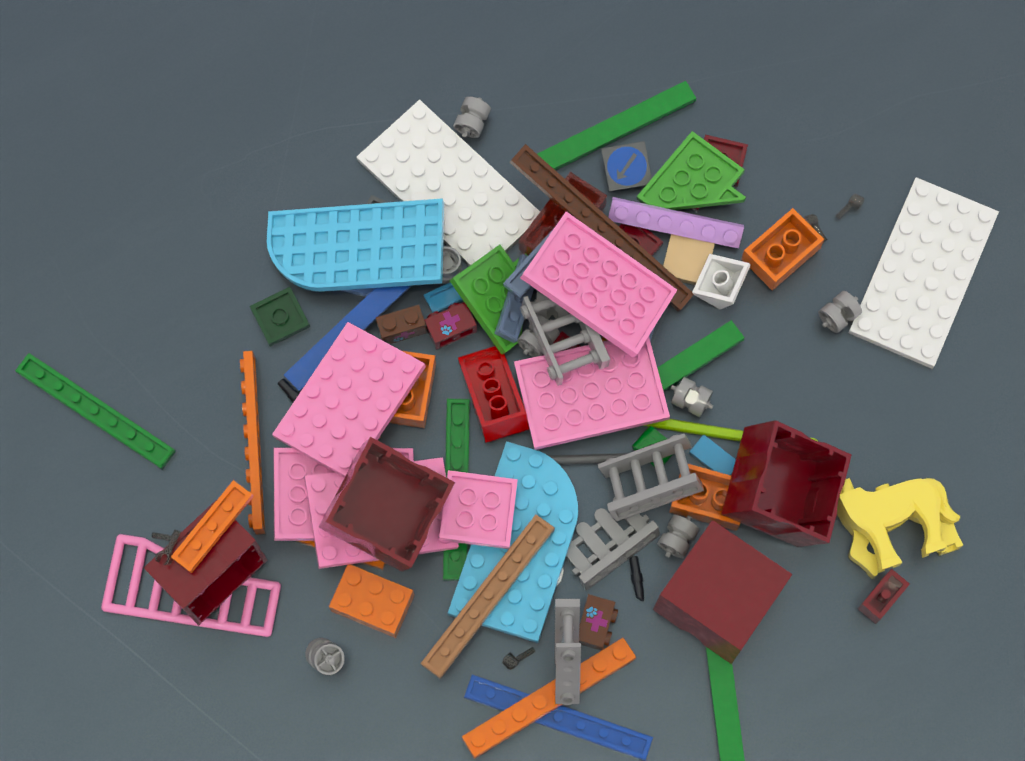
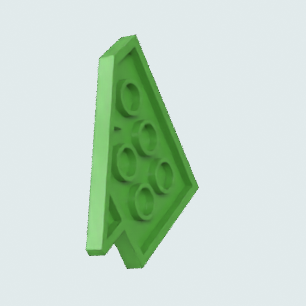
(694, 178)
(484, 291)

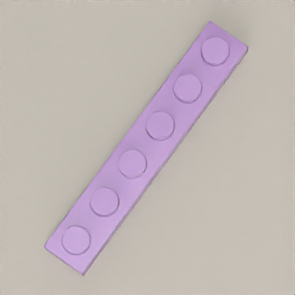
(676, 222)

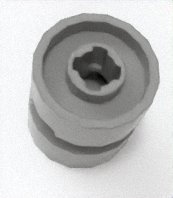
(451, 264)

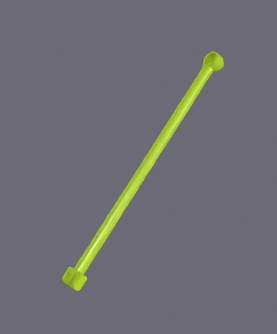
(700, 429)

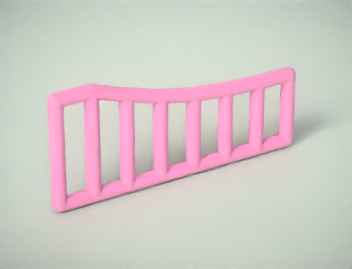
(175, 615)

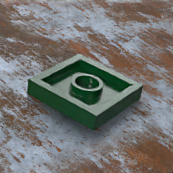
(279, 316)

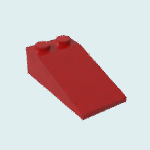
(493, 394)

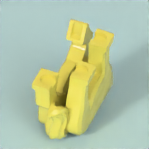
(874, 514)

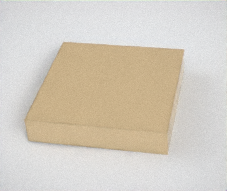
(687, 257)

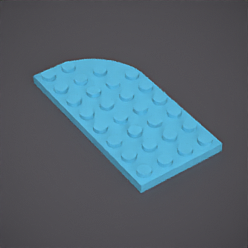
(359, 245)
(542, 491)

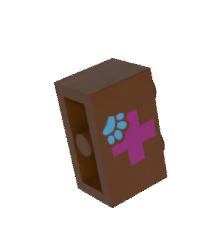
(401, 325)
(596, 622)

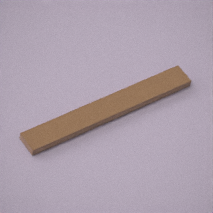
(487, 596)

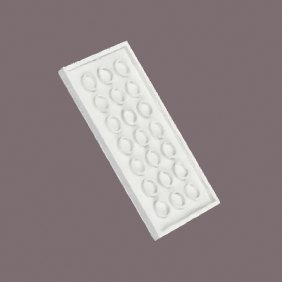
(428, 160)
(924, 273)

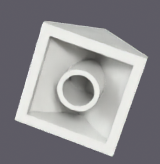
(720, 280)

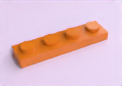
(212, 526)

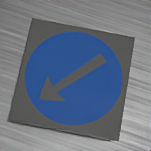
(626, 166)

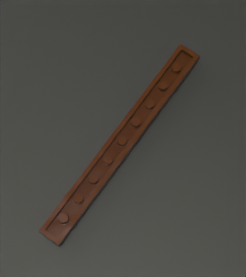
(577, 205)

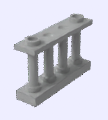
(598, 351)
(659, 495)
(567, 651)

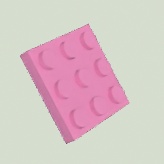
(479, 510)

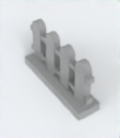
(608, 560)

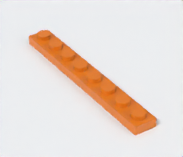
(253, 451)
(543, 700)

